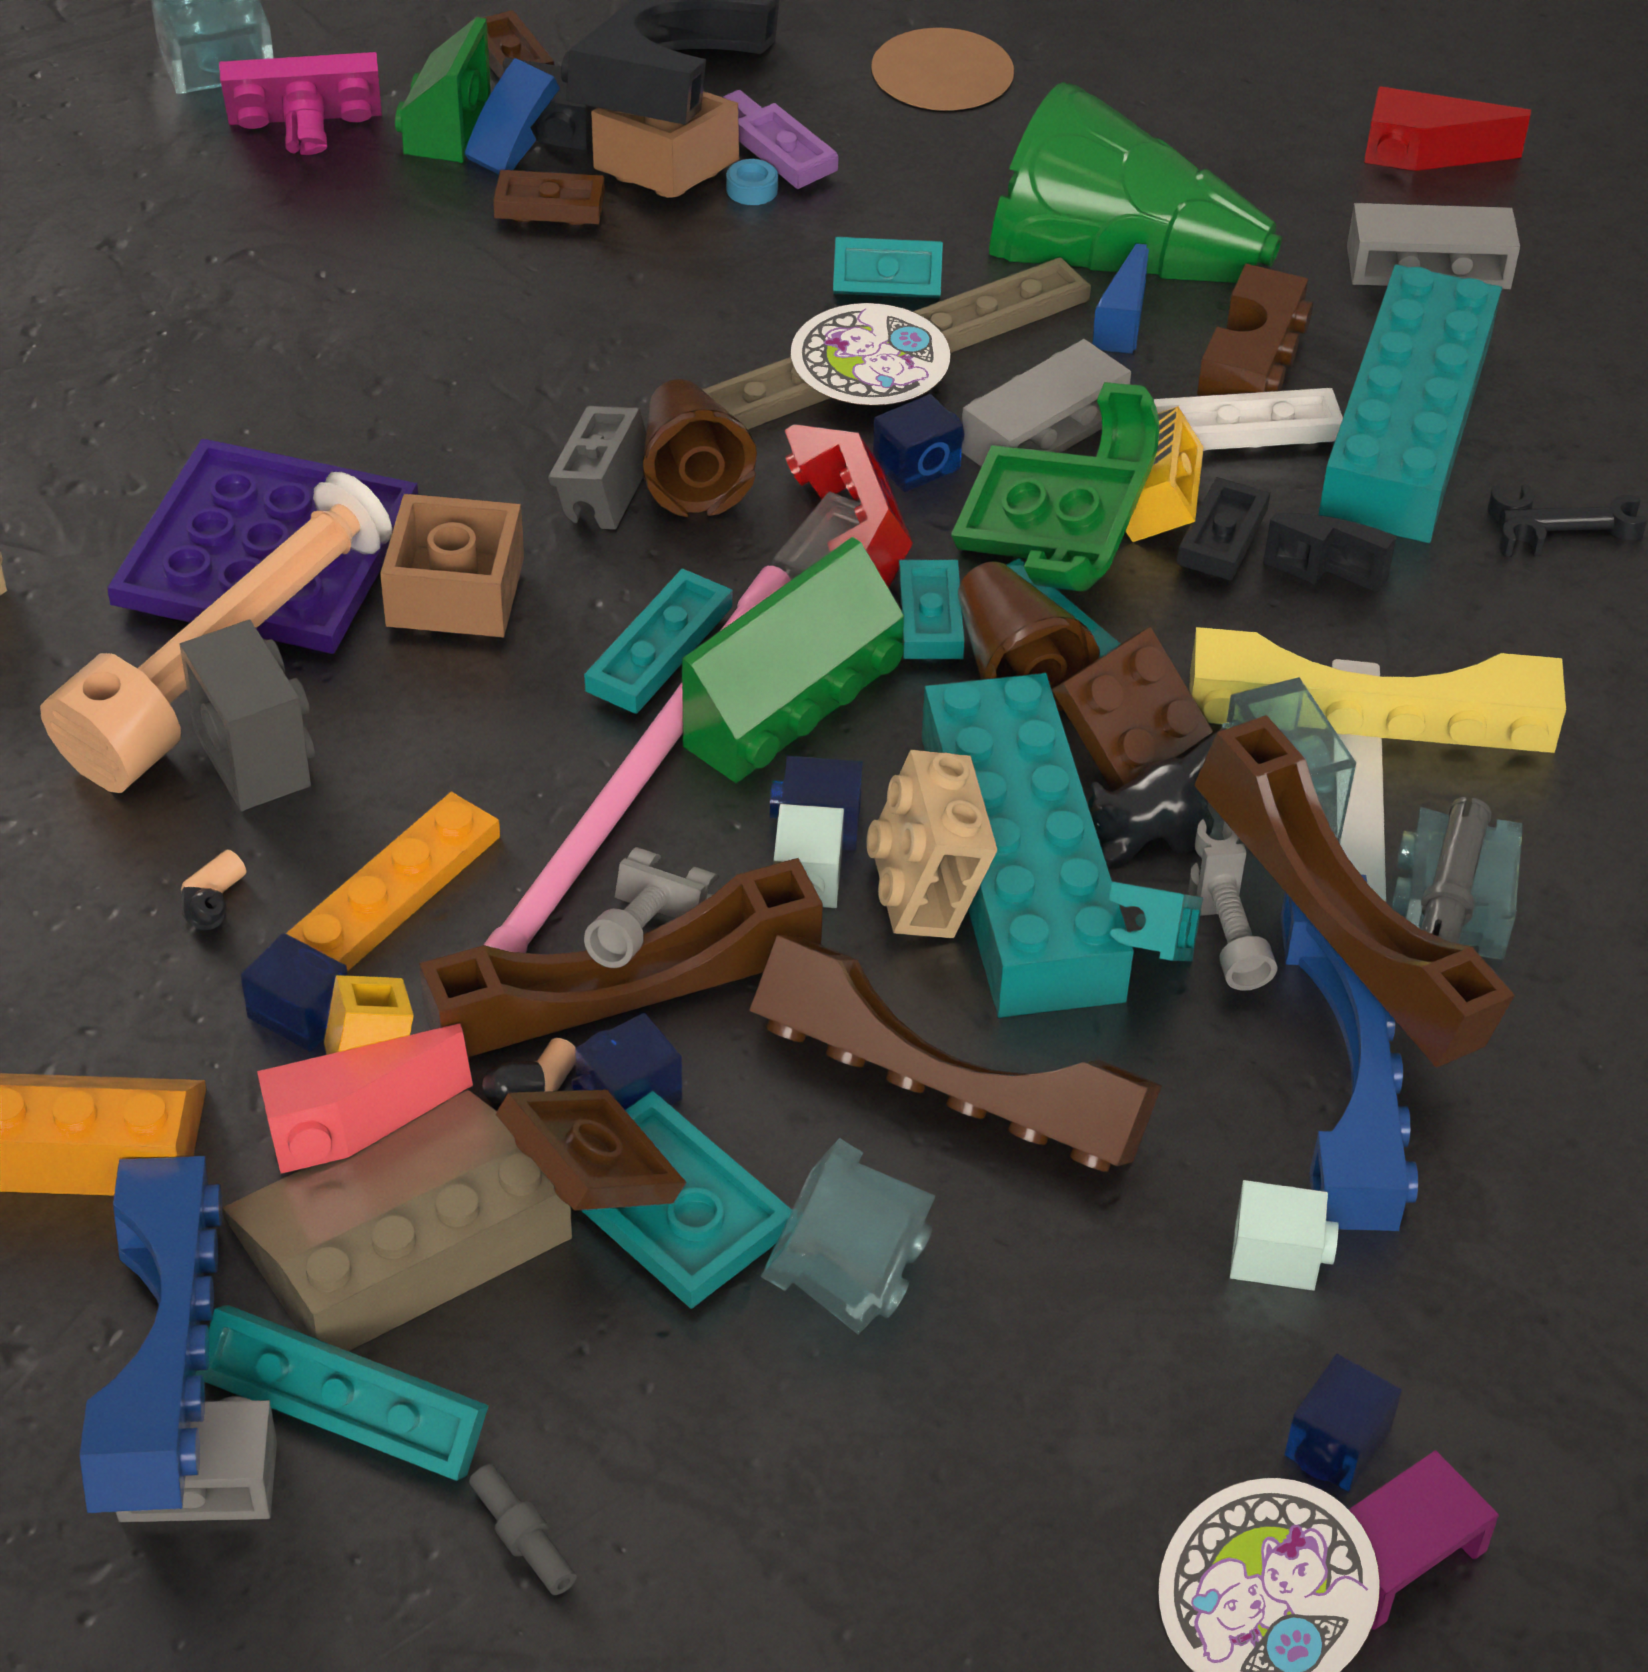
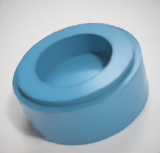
(752, 182)

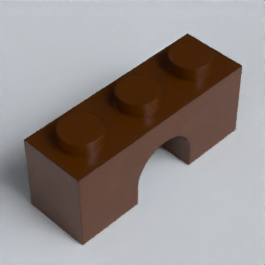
(1259, 336)

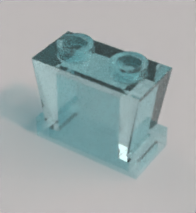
(1493, 885)
(851, 1238)

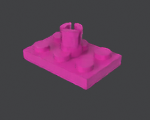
(301, 94)

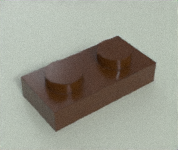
(512, 39)
(549, 197)

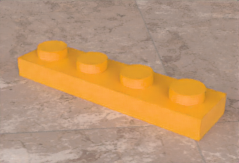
(398, 880)

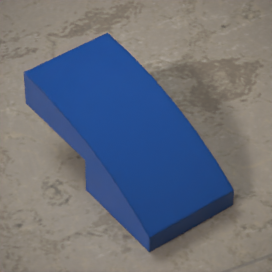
(503, 127)

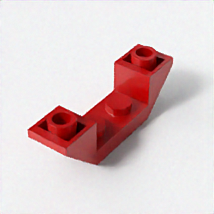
(842, 461)

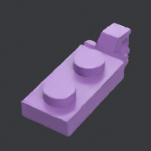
(783, 142)

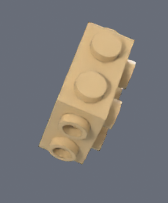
(931, 844)

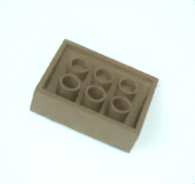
(400, 1224)

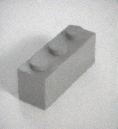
(1443, 239)
(1044, 406)

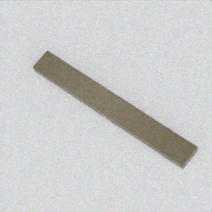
(961, 319)

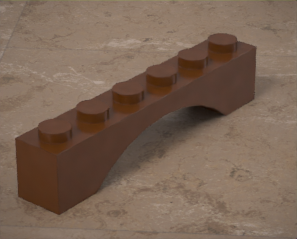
(1429, 985)
(525, 995)
(830, 998)

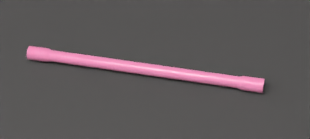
(612, 801)

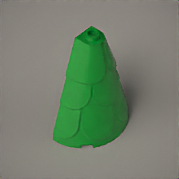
(1100, 184)

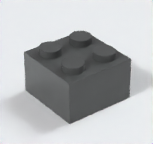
(248, 714)

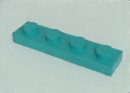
(343, 1392)

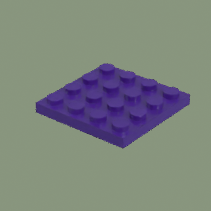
(224, 520)

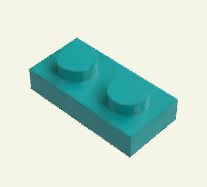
(887, 267)
(931, 609)

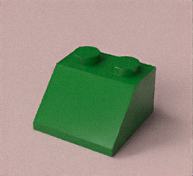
(447, 96)

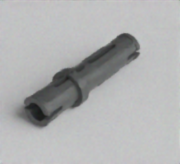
(1449, 899)

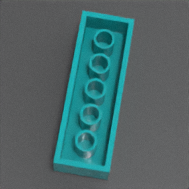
(1410, 403)
(1046, 895)

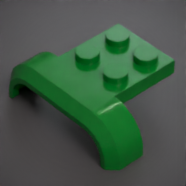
(1065, 507)

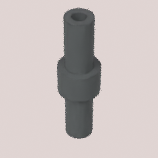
(522, 1529)

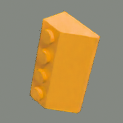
(73, 1129)

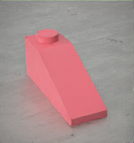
(357, 1096)

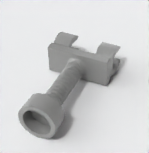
(618, 933)
(1246, 958)

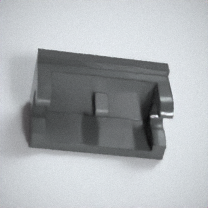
(601, 464)

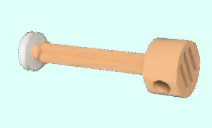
(119, 717)

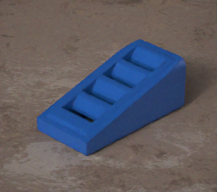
(1121, 305)

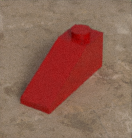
(1441, 131)

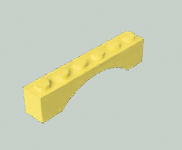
(1493, 704)

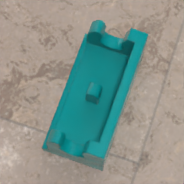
(1167, 922)

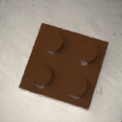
(1132, 708)
(590, 1149)

